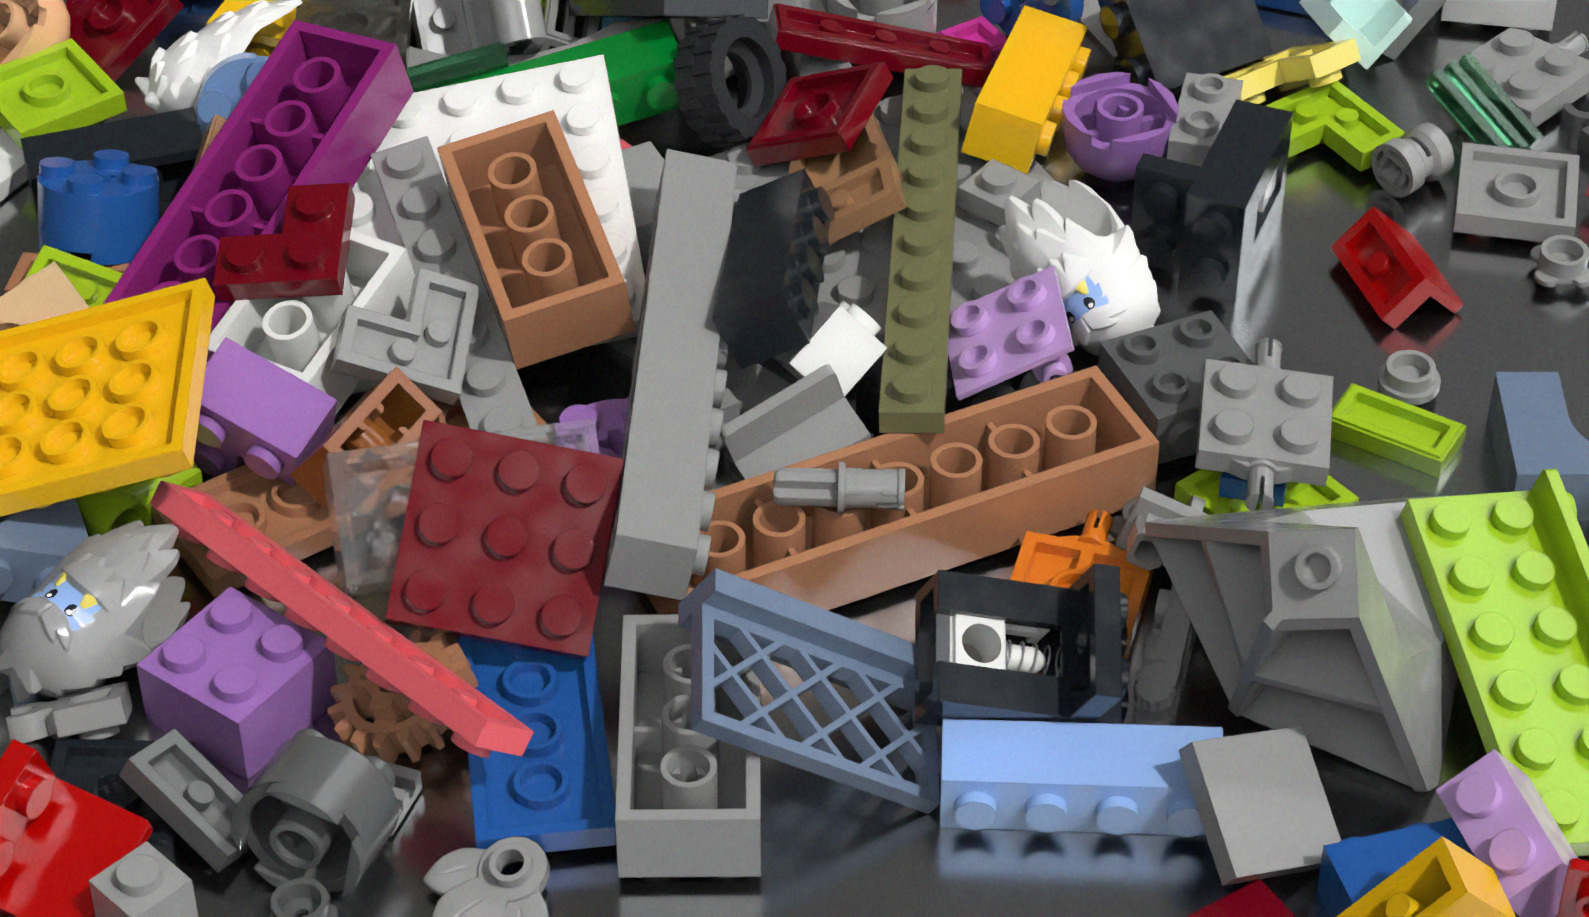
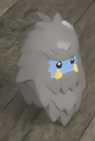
(95, 613)

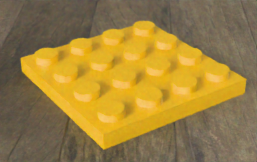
(102, 396)

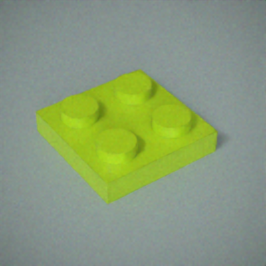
(55, 92)

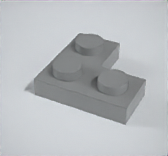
(426, 346)

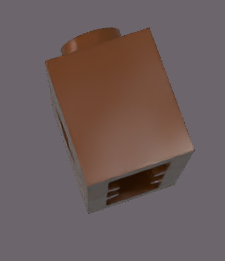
(383, 416)

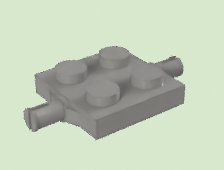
(1536, 73)
(1264, 423)

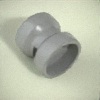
(1415, 158)

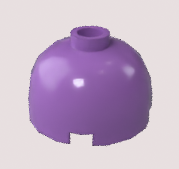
(1115, 122)

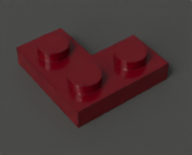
(301, 260)

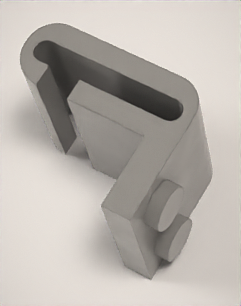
(470, 24)

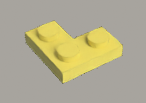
(1295, 67)

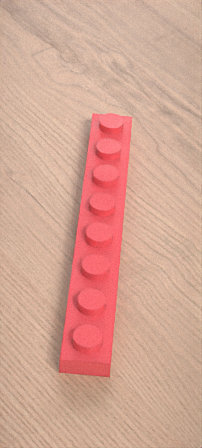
(349, 627)

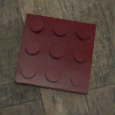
(504, 540)

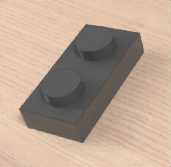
(187, 796)

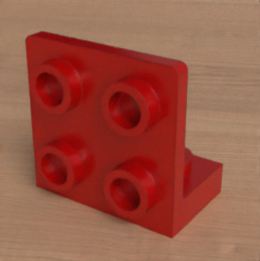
(55, 838)

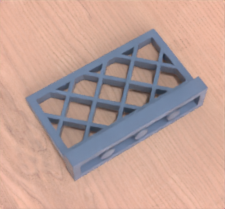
(821, 651)

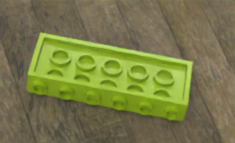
(1516, 620)

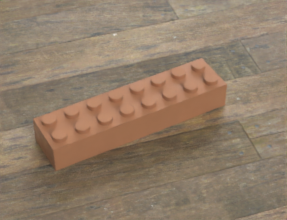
(969, 492)

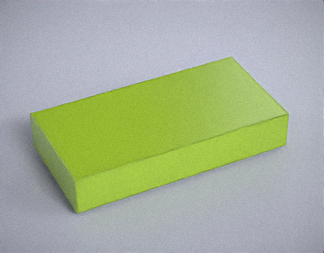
(1396, 430)

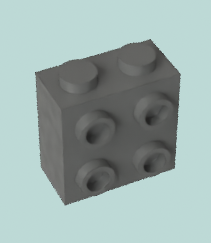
(1162, 375)

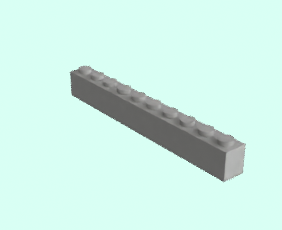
(675, 384)

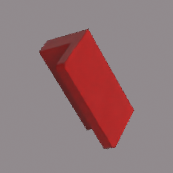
(1391, 268)

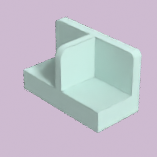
(1370, 22)

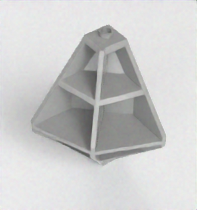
(1320, 628)

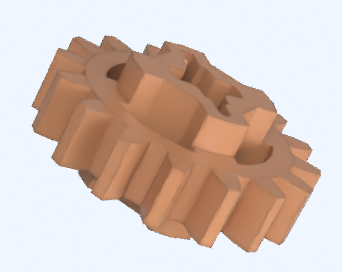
(394, 725)

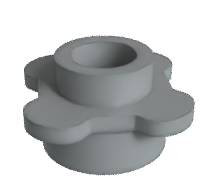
(1561, 262)

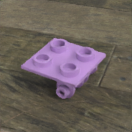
(1010, 334)

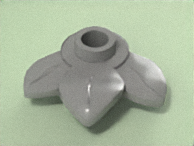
(475, 887)

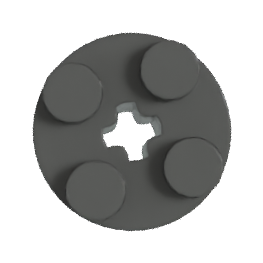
(317, 813)

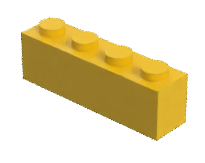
(1026, 90)

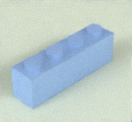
(1068, 777)

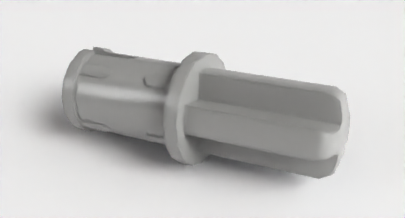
(840, 488)

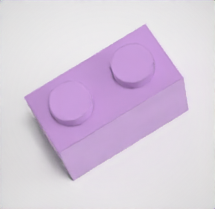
(1510, 832)

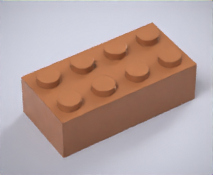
(536, 239)

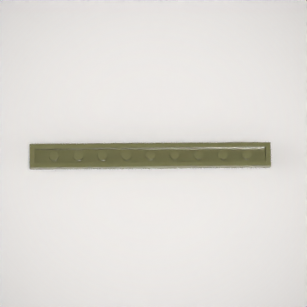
(922, 255)

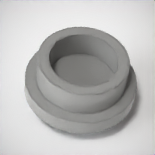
(1409, 377)

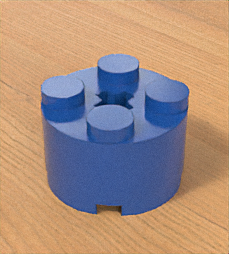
(97, 205)

